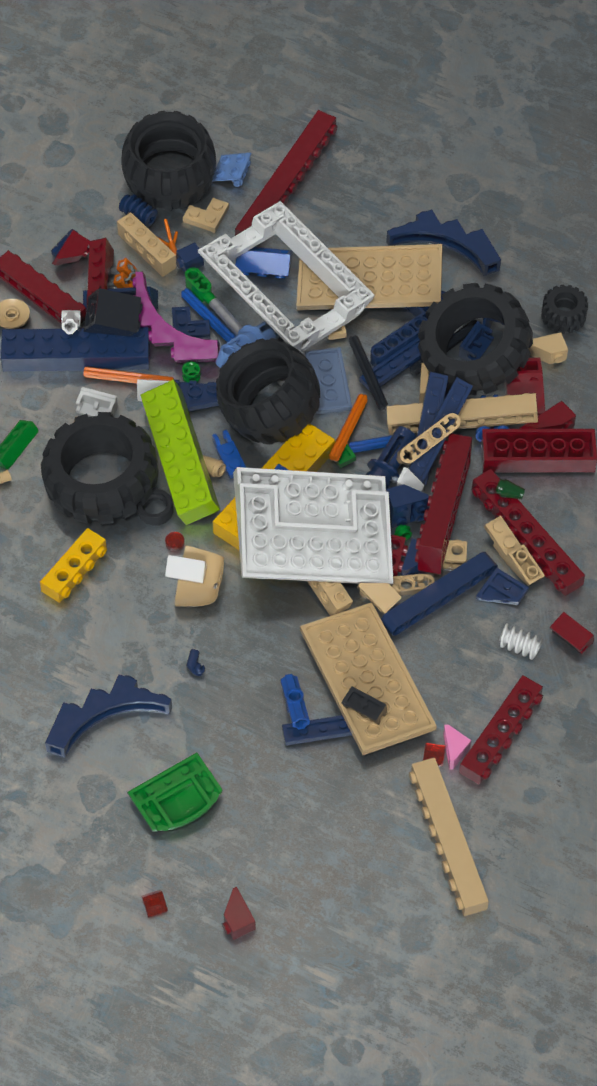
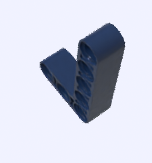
(398, 338)

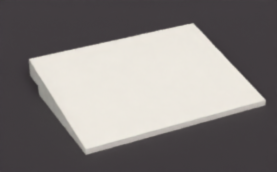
(313, 526)

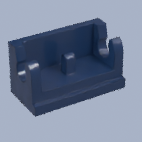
(476, 342)

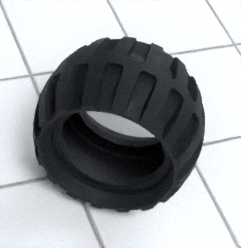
(165, 133)
(251, 371)

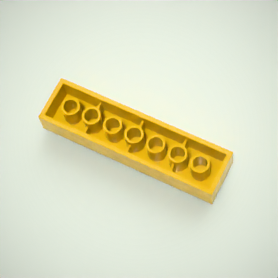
(300, 453)

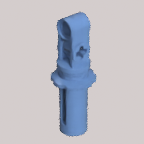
(245, 335)

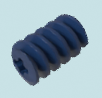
(139, 209)

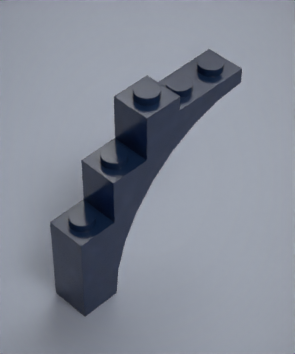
(451, 235)
(99, 705)

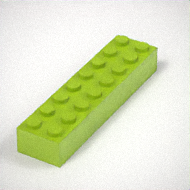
(180, 452)

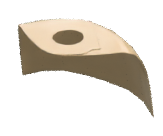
(200, 594)

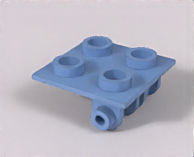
(232, 168)

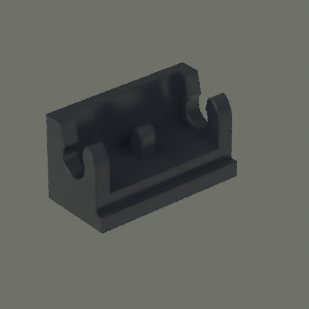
(365, 704)

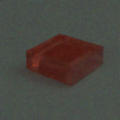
(434, 751)

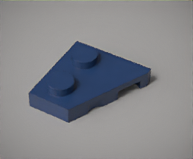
(502, 589)

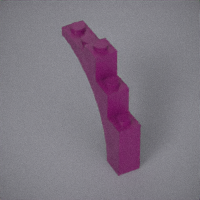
(162, 334)

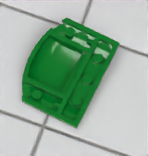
(176, 794)

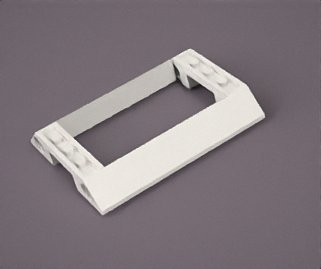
(281, 221)

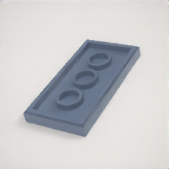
(332, 380)

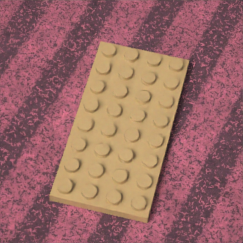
(392, 273)
(359, 653)

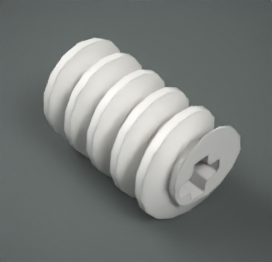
(520, 642)

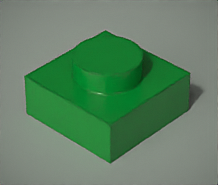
(346, 457)

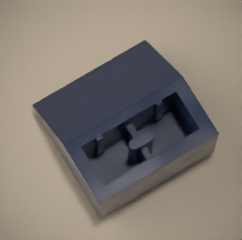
(406, 505)

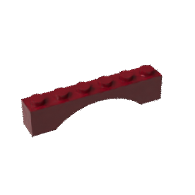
(100, 261)

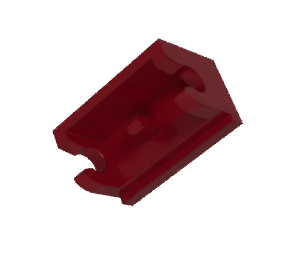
(572, 632)

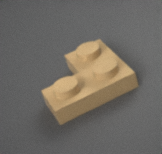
(209, 218)

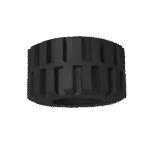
(564, 320)

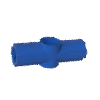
(295, 701)

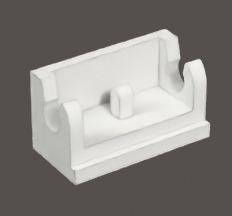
(94, 401)

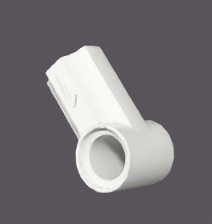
(71, 320)

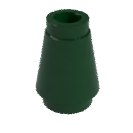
(509, 490)

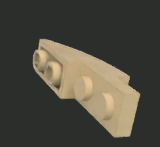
(513, 553)

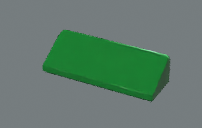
(16, 442)

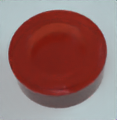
(174, 541)

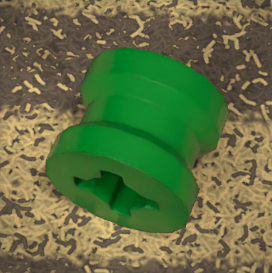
(187, 371)

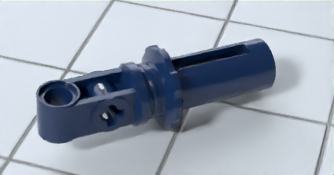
(380, 466)

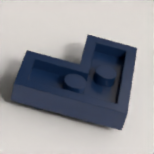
(183, 323)

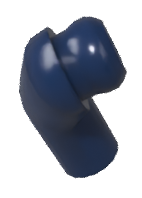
(192, 664)

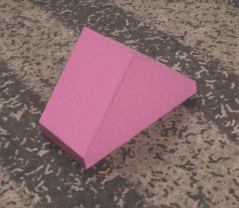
(456, 745)

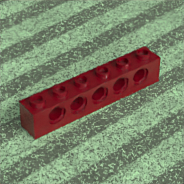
(524, 689)

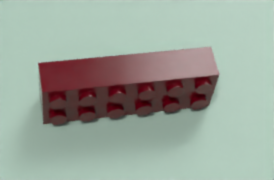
(538, 450)

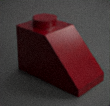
(73, 249)
(237, 916)

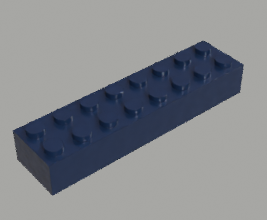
(56, 351)

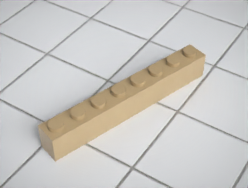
(474, 413)
(449, 837)

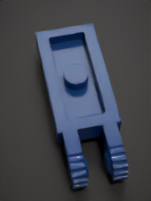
(228, 453)

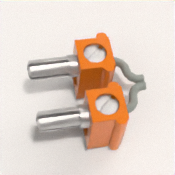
(127, 272)

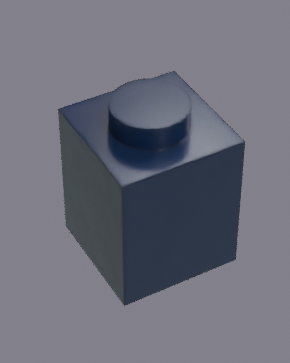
(189, 257)

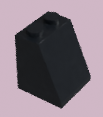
(112, 313)

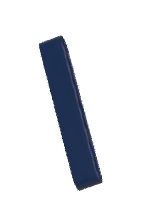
(439, 593)

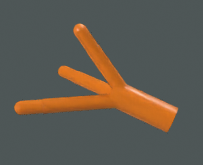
(171, 244)

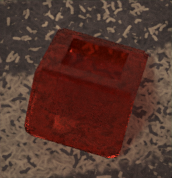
(154, 903)

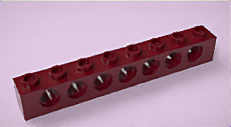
(536, 534)

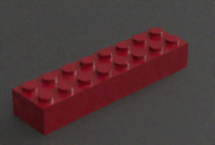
(443, 503)

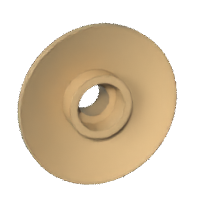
(13, 313)

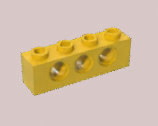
(63, 569)

